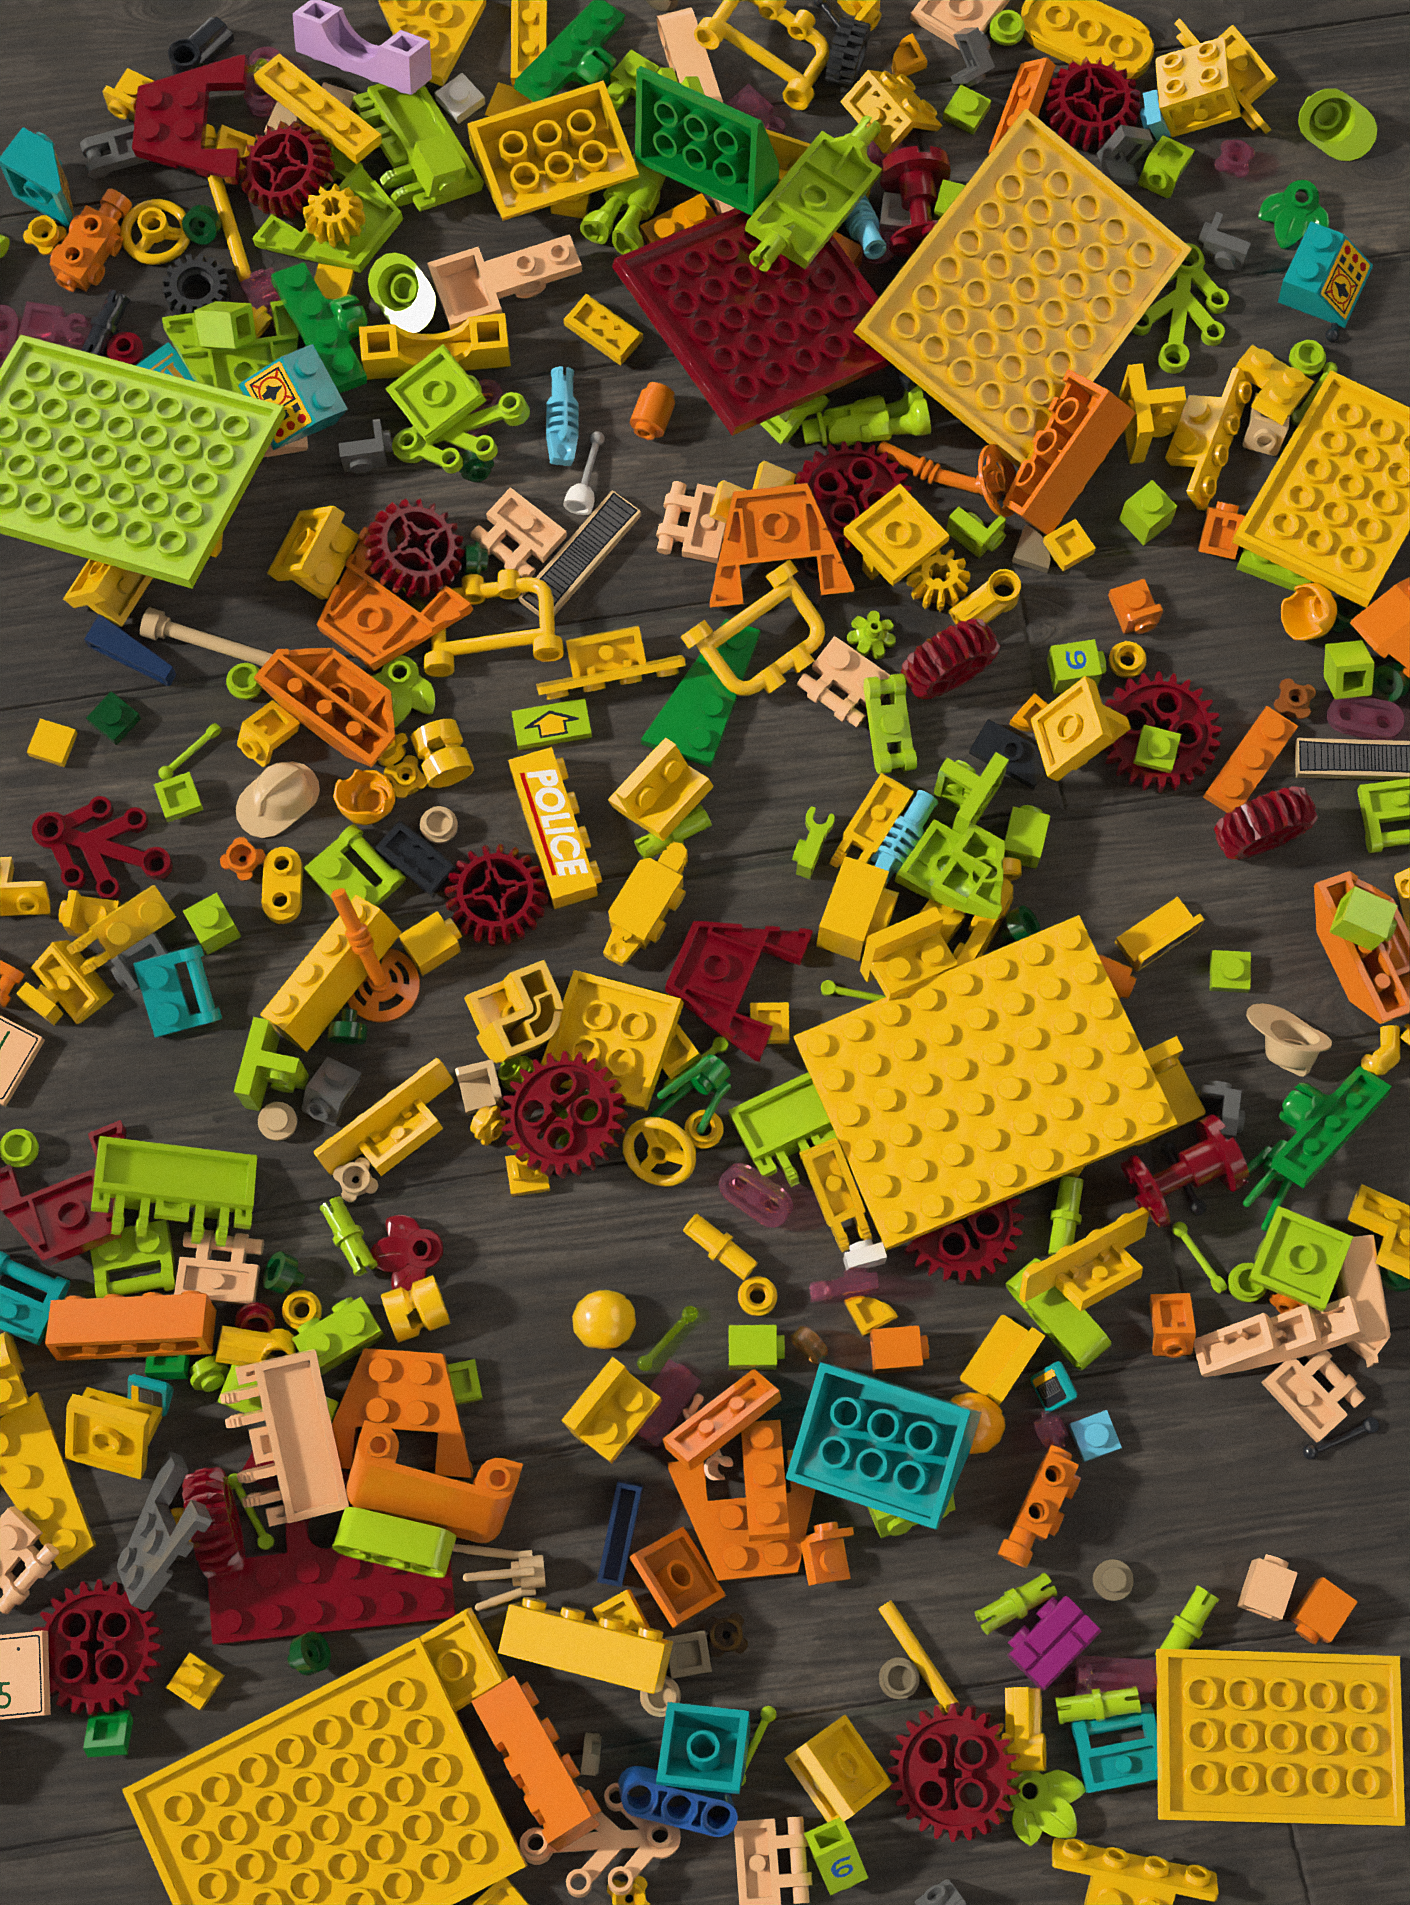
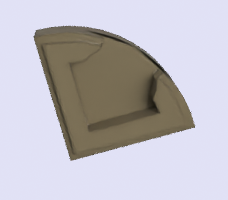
(1032, 551)
(591, 1754)

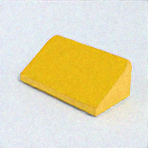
(62, 975)

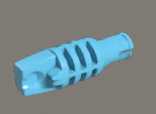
(864, 227)
(562, 418)
(904, 834)

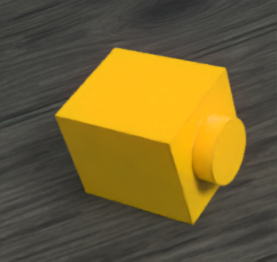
(431, 942)

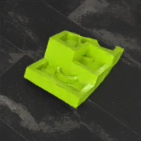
(957, 869)

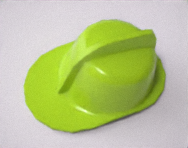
(1337, 124)
(402, 292)

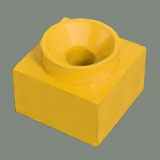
(856, 909)

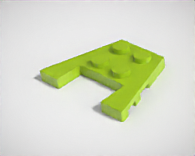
(381, 221)
(227, 366)

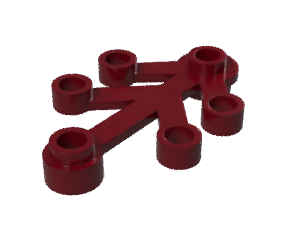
(96, 844)

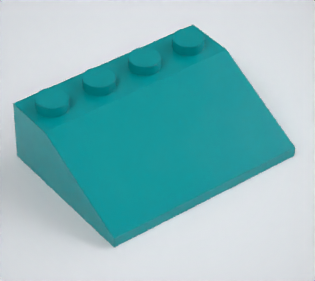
(882, 1445)

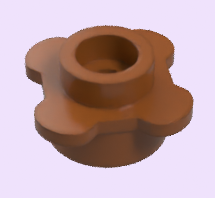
(1290, 708)

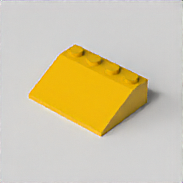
(552, 150)

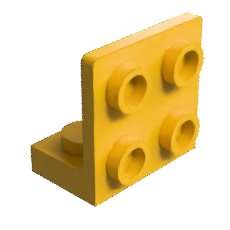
(1196, 87)
(893, 104)
(1174, 1083)

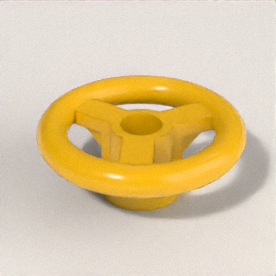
(149, 216)
(664, 1145)

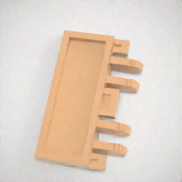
(295, 1437)

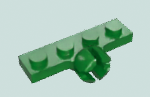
(574, 54)
(324, 323)
(1325, 1122)

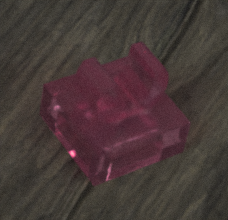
(259, 289)

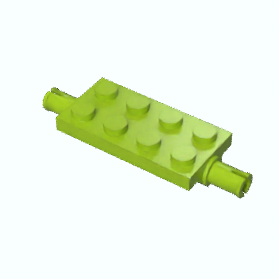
(814, 197)

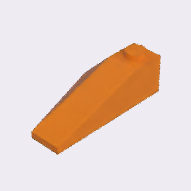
(1387, 624)

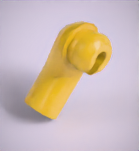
(1387, 1055)

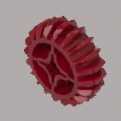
(1105, 89)
(281, 158)
(404, 523)
(950, 658)
(1265, 823)
(482, 898)
(222, 1545)

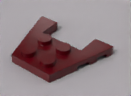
(174, 119)
(717, 969)
(59, 1217)

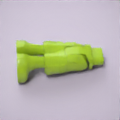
(638, 198)
(870, 420)

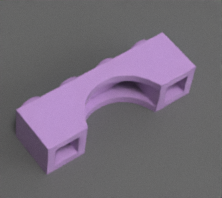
(328, 37)

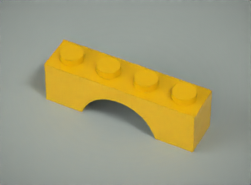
(475, 344)

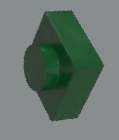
(113, 718)

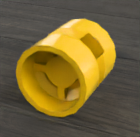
(440, 748)
(430, 1309)

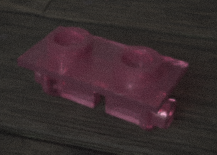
(675, 1388)
(1116, 1674)

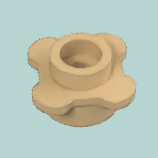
(345, 1174)

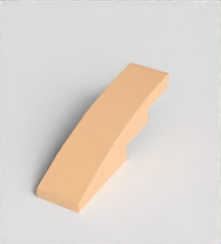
(1279, 1338)

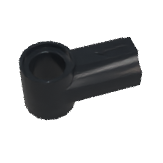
(200, 47)

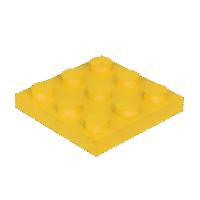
(619, 1027)

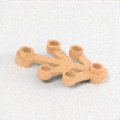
(609, 1842)

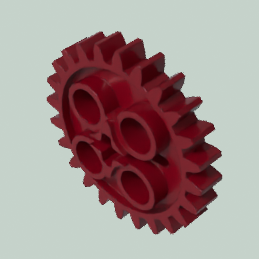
(825, 472)
(1188, 717)
(586, 1138)
(971, 1261)
(133, 1647)
(991, 1773)

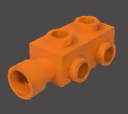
(91, 245)
(1047, 1500)

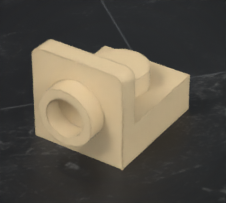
(1264, 433)

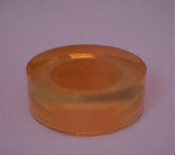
(809, 1344)

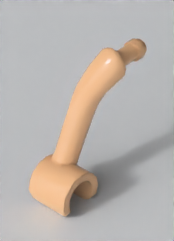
(711, 1464)

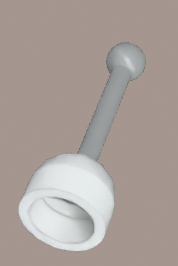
(580, 497)

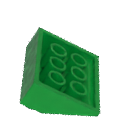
(703, 142)

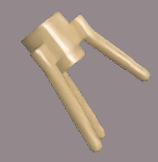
(526, 1573)

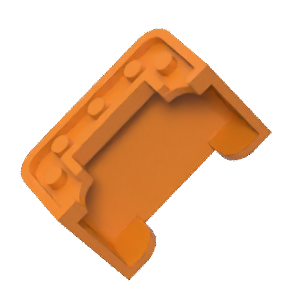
(466, 1509)

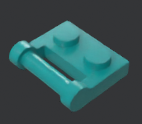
(165, 995)
(22, 1314)
(1120, 1762)

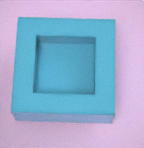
(1152, 117)
(1094, 1436)

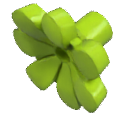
(872, 635)

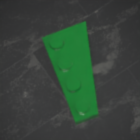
(701, 704)

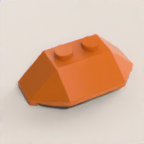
(332, 700)
(1371, 979)

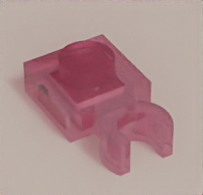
(755, 105)
(49, 323)
(854, 1283)

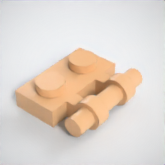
(526, 526)
(703, 535)
(846, 670)
(221, 1280)
(1307, 1399)
(16, 1543)
(758, 1861)

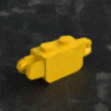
(644, 902)

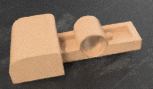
(473, 286)

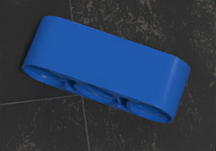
(689, 1816)

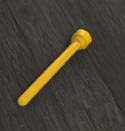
(226, 215)

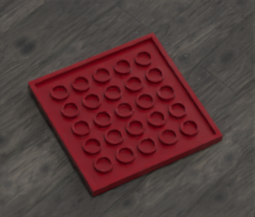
(751, 334)

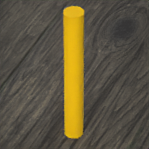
(917, 1655)

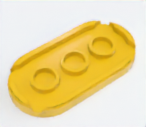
(1089, 30)

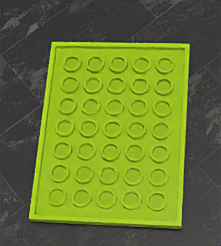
(123, 459)

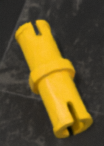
(720, 1246)

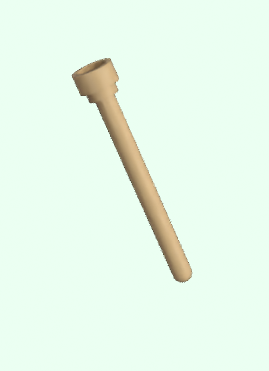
(157, 625)

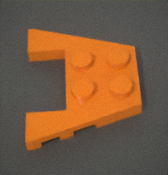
(775, 527)
(376, 622)
(404, 1394)
(724, 1528)

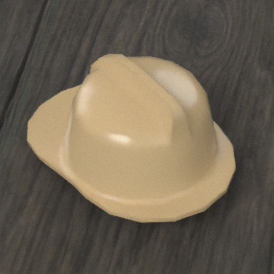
(277, 799)
(1288, 1038)

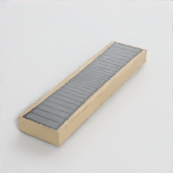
(585, 551)
(1352, 759)

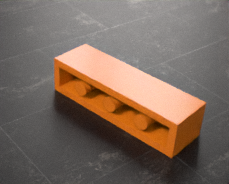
(131, 1326)

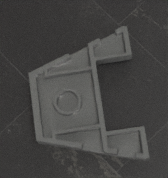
(157, 1537)

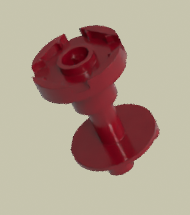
(915, 178)
(1198, 1165)

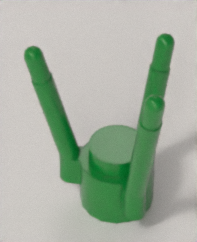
(706, 1077)
(1267, 1156)

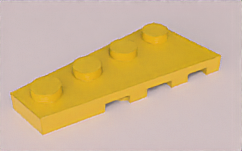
(41, 1482)

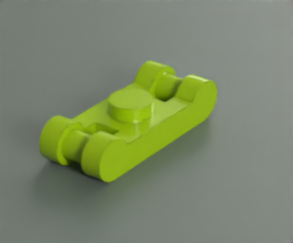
(889, 723)

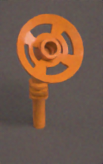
(989, 482)
(378, 976)

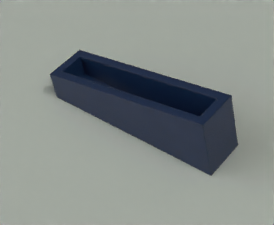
(121, 647)
(620, 1533)

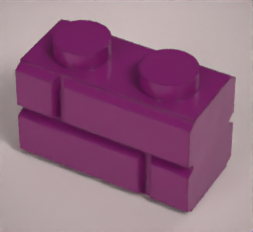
(1052, 1642)

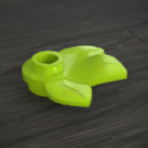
(408, 691)
(1049, 1809)

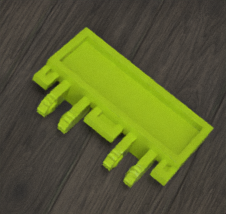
(402, 122)
(780, 1125)
(174, 1181)

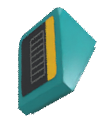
(1053, 1387)
(150, 1392)

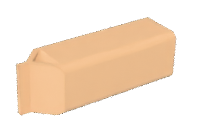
(1362, 1281)

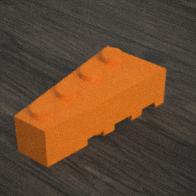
(1067, 452)
(536, 1763)

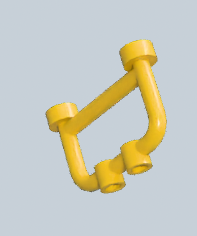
(800, 26)
(546, 644)
(796, 658)

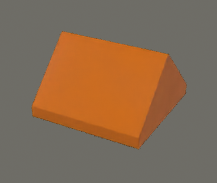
(677, 1577)

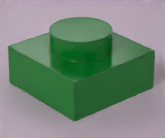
(167, 1367)
(108, 1734)

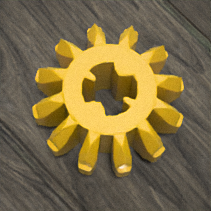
(334, 215)
(935, 590)

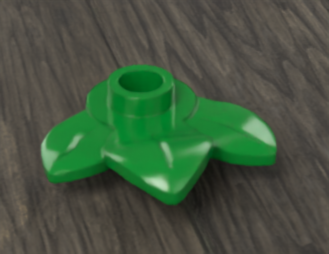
(1291, 216)

